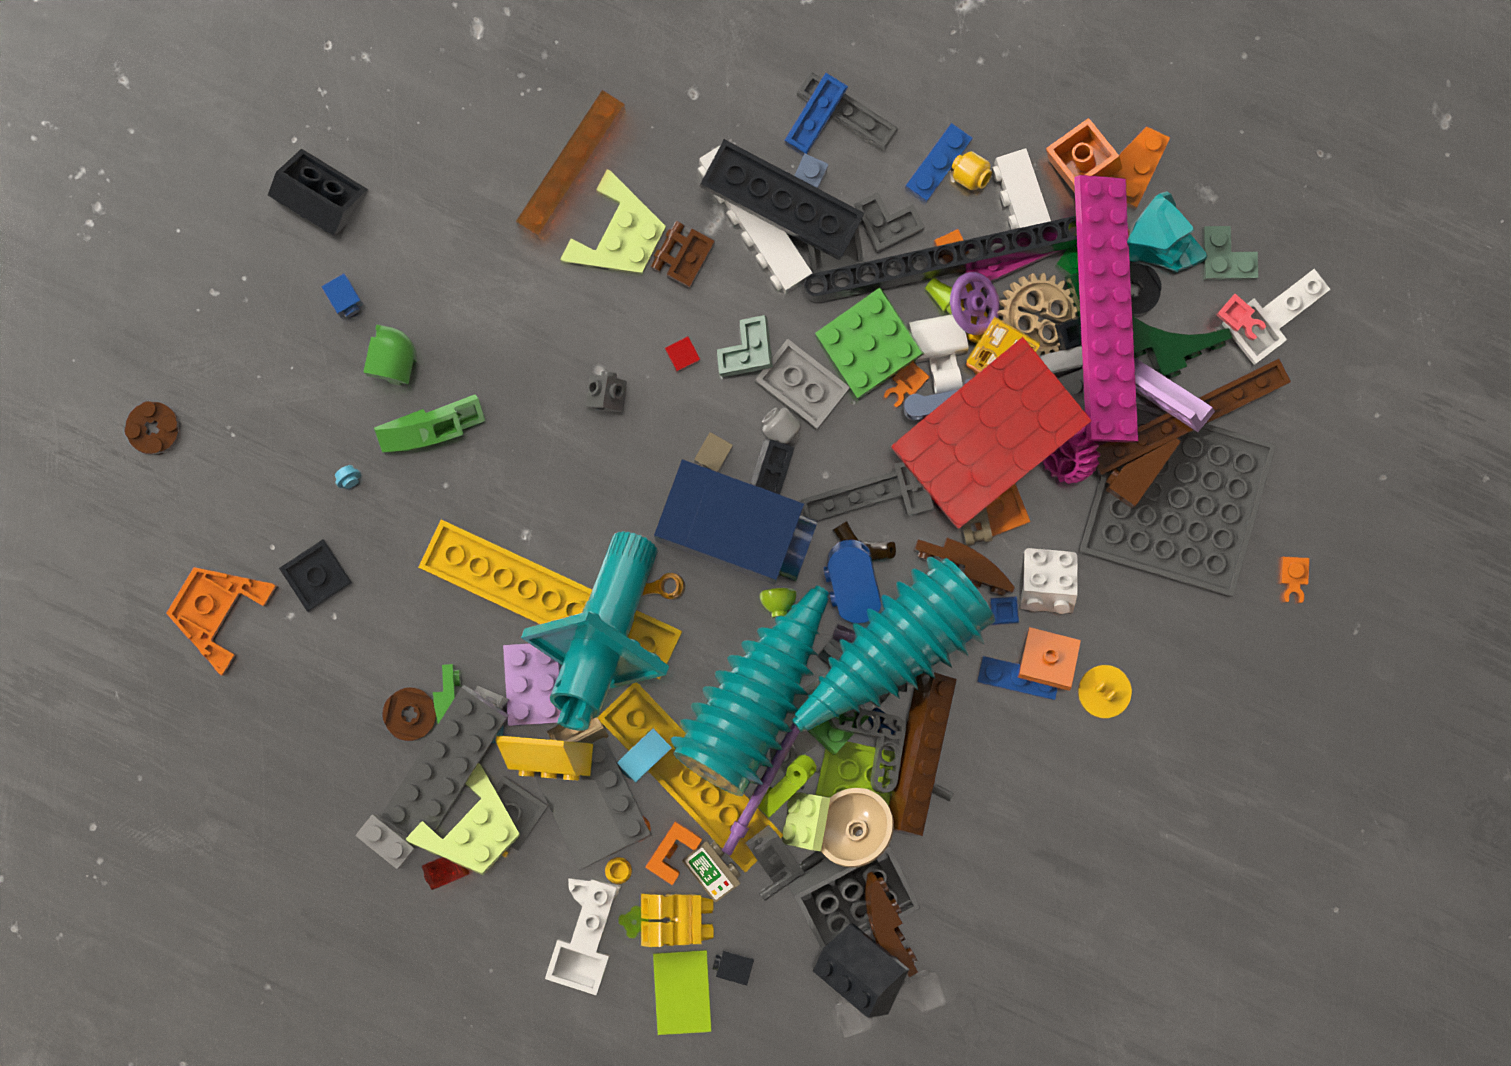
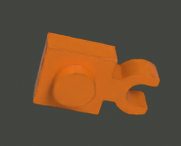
(909, 381)
(1294, 572)

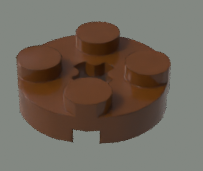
(148, 413)
(396, 722)

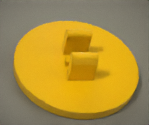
(1104, 691)

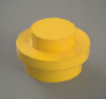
(618, 870)

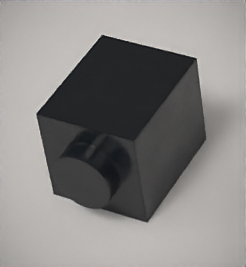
(733, 967)

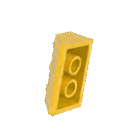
(546, 756)

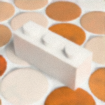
(1020, 189)

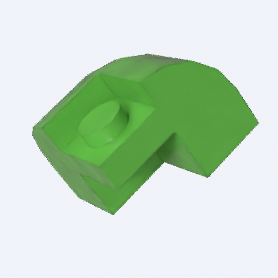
(390, 356)

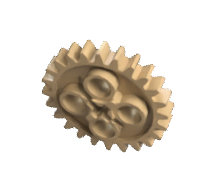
(1045, 294)

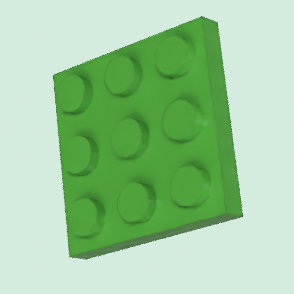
(869, 343)

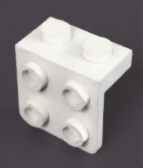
(1049, 581)

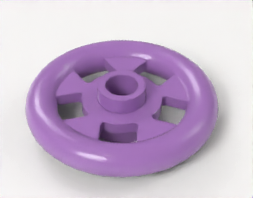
(974, 309)

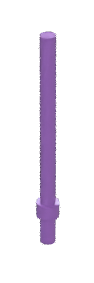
(740, 827)

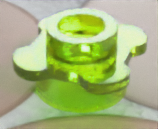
(626, 921)

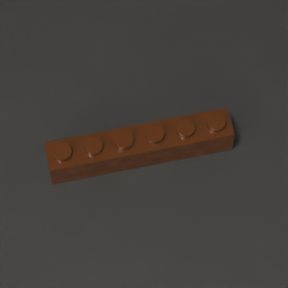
(921, 752)

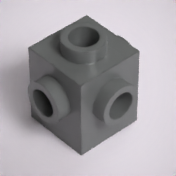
(606, 392)

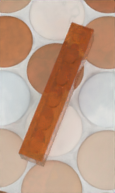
(571, 165)

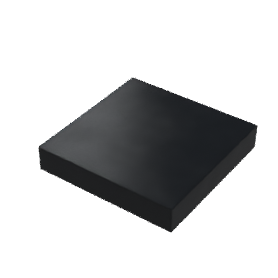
(316, 575)

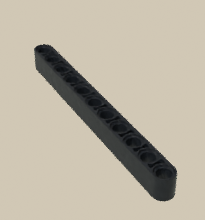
(935, 267)

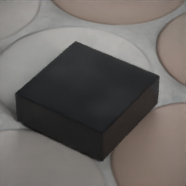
(1069, 333)

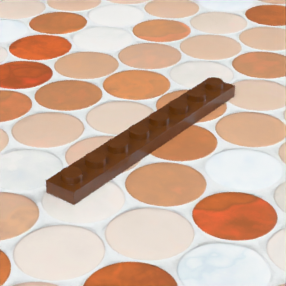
(1167, 427)

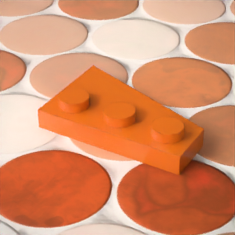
(1139, 163)

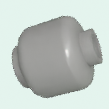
(781, 426)

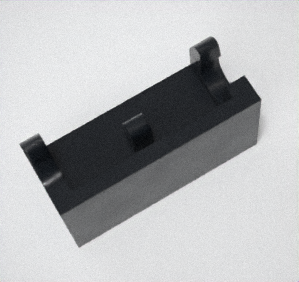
(772, 466)

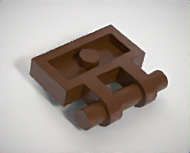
(690, 257)

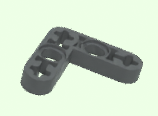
(884, 739)

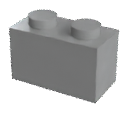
(386, 841)

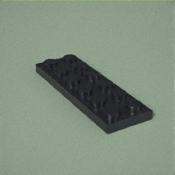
(781, 199)

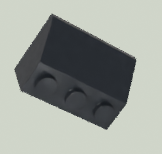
(316, 191)
(861, 971)

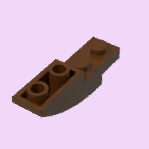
(975, 565)
(885, 922)

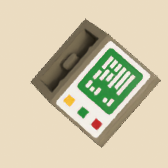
(712, 871)

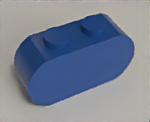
(852, 580)

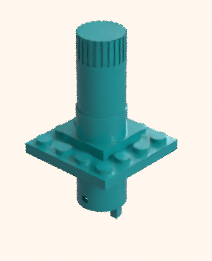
(596, 642)

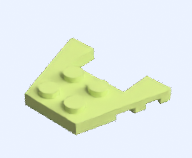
(629, 237)
(479, 836)

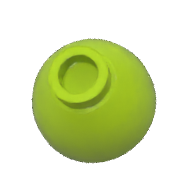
(778, 600)

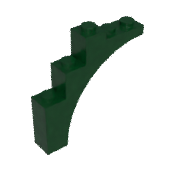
(1164, 347)

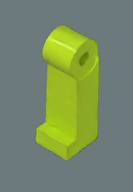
(796, 776)

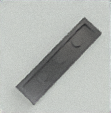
(854, 116)
(852, 497)

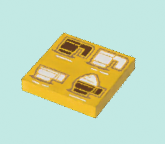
(995, 341)

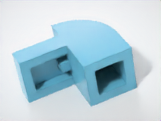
(643, 756)

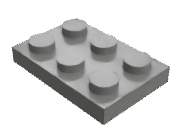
(802, 384)

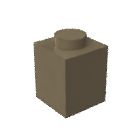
(713, 453)

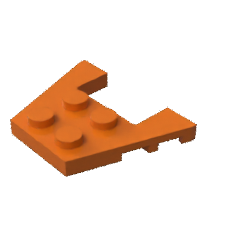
(204, 606)

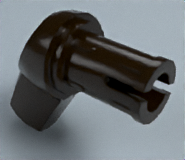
(878, 550)

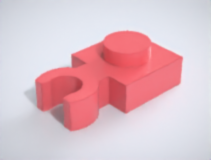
(1237, 314)

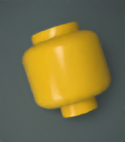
(971, 171)

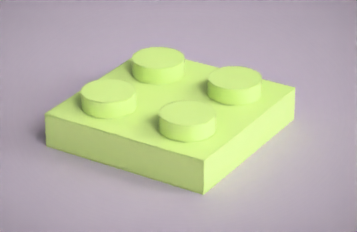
(806, 821)

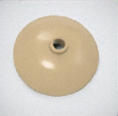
(847, 814)

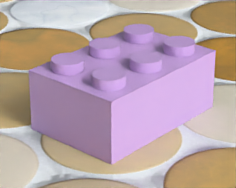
(529, 684)

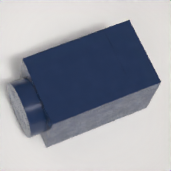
(735, 524)

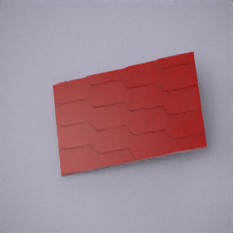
(990, 433)

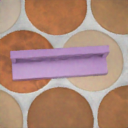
(1171, 396)

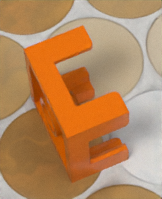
(667, 849)

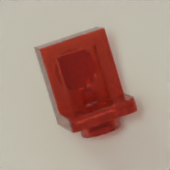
(442, 871)

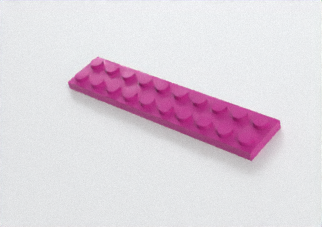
(1106, 309)

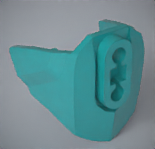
(1164, 237)

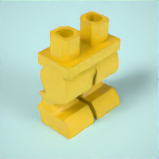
(684, 917)

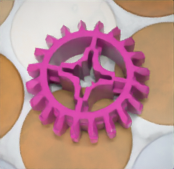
(1073, 459)

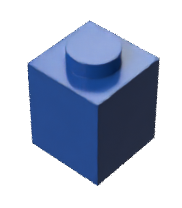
(343, 296)

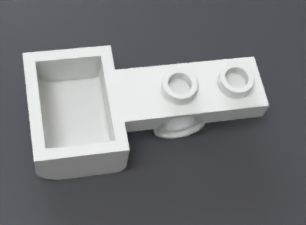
(1278, 314)
(941, 342)
(579, 962)

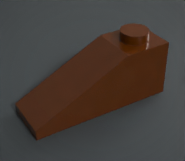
(1136, 477)

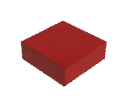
(682, 354)

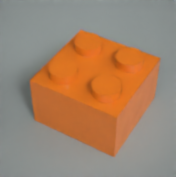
(1083, 153)

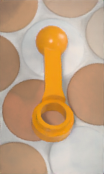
(657, 587)

